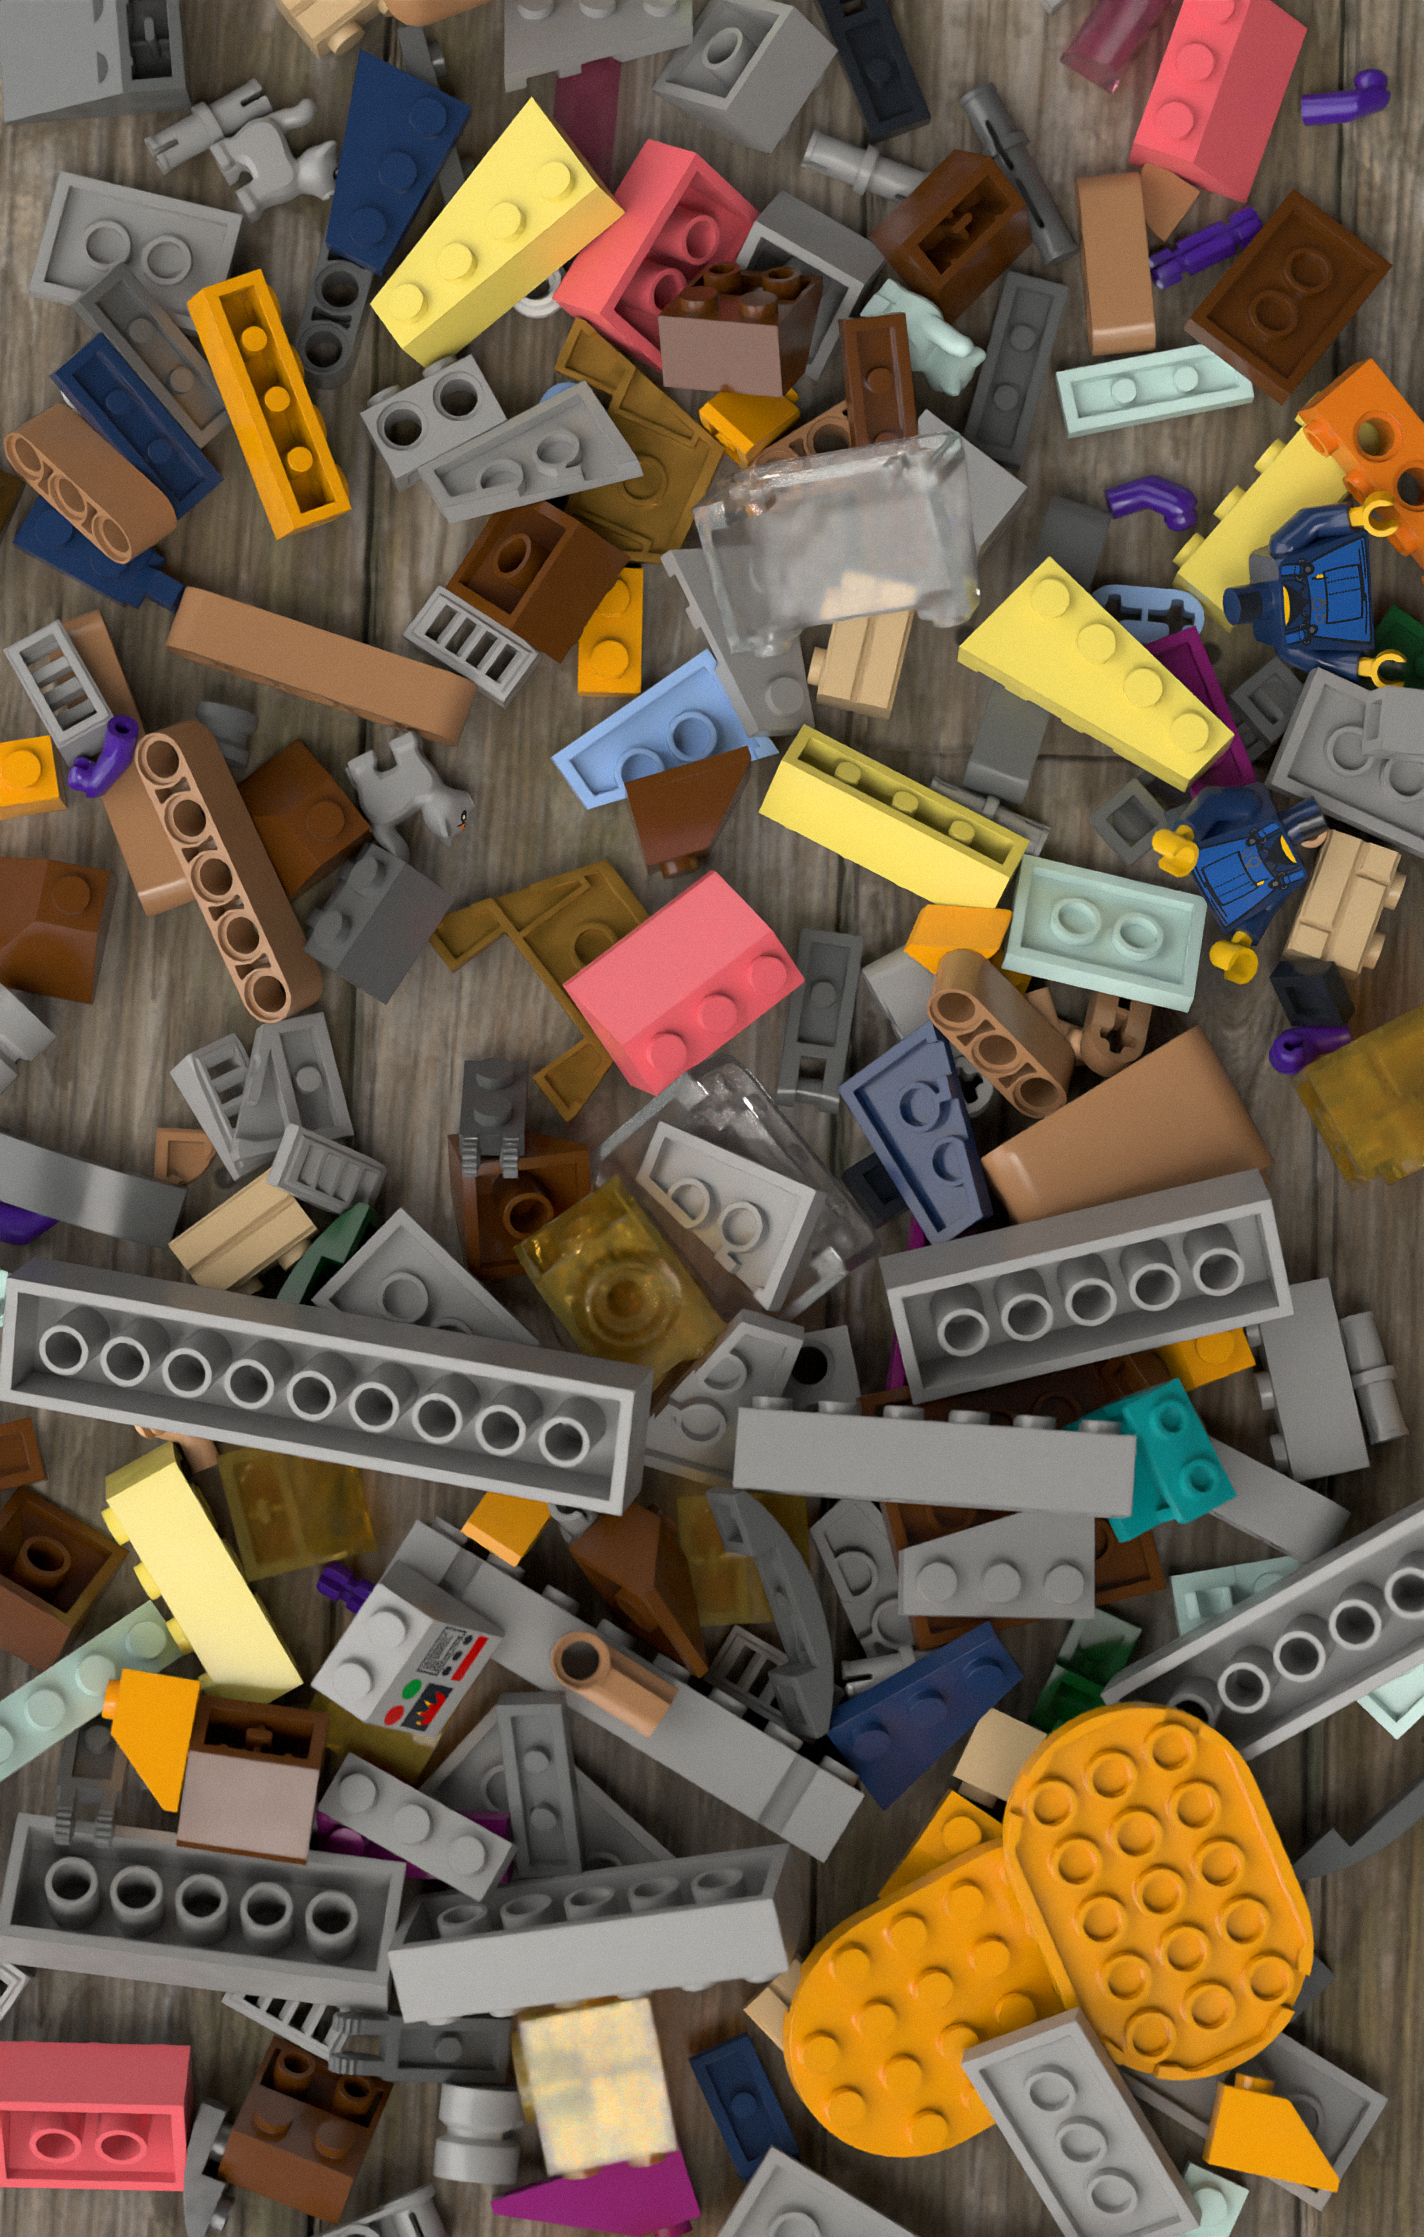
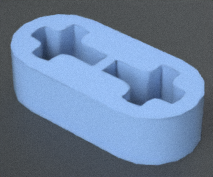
(1150, 602)

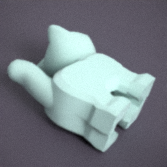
(934, 345)

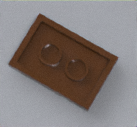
(1287, 297)

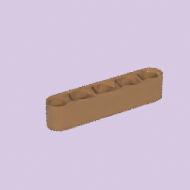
(321, 666)
(135, 822)
(229, 839)

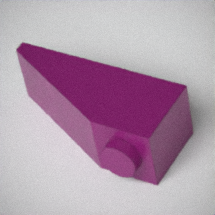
(614, 2200)

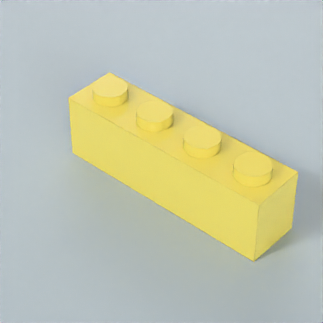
(1289, 480)
(891, 824)

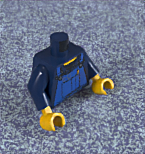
(1315, 591)
(1241, 861)

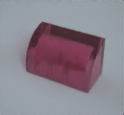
(1113, 39)

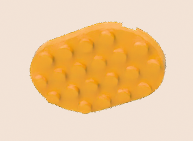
(1158, 1889)
(903, 1995)

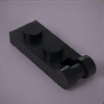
(875, 68)

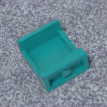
(1174, 1459)

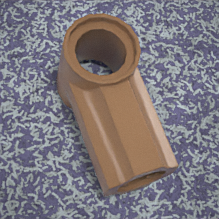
(618, 1684)

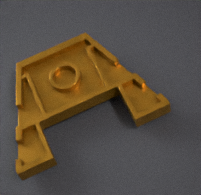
(674, 452)
(559, 931)

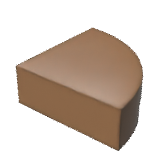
(1165, 201)
(182, 1155)

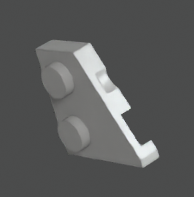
(290, 1081)

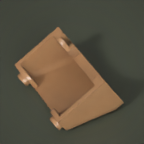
(1133, 1135)

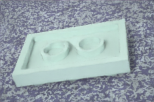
(1105, 933)

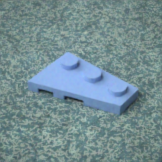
(661, 729)

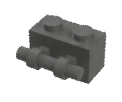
(376, 921)

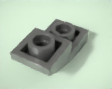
(205, 2195)

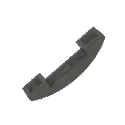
(1136, 811)
(89, 1192)
(806, 1681)
(1330, 1852)

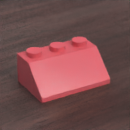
(1219, 93)
(673, 226)
(683, 983)
(95, 2115)

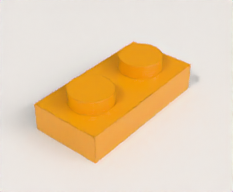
(613, 641)

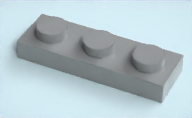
(417, 1828)

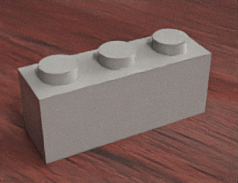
(1308, 1388)

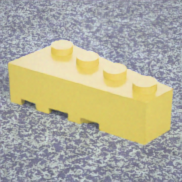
(496, 239)
(1084, 667)
(198, 1579)

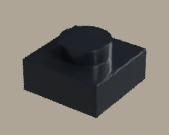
(1312, 993)
(874, 1191)

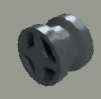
(230, 729)

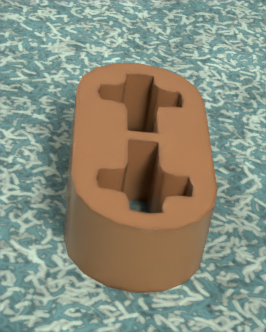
(1131, 1037)

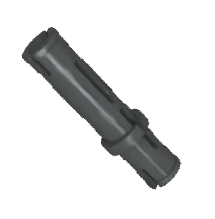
(1010, 154)

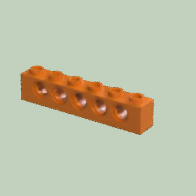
(1333, 427)

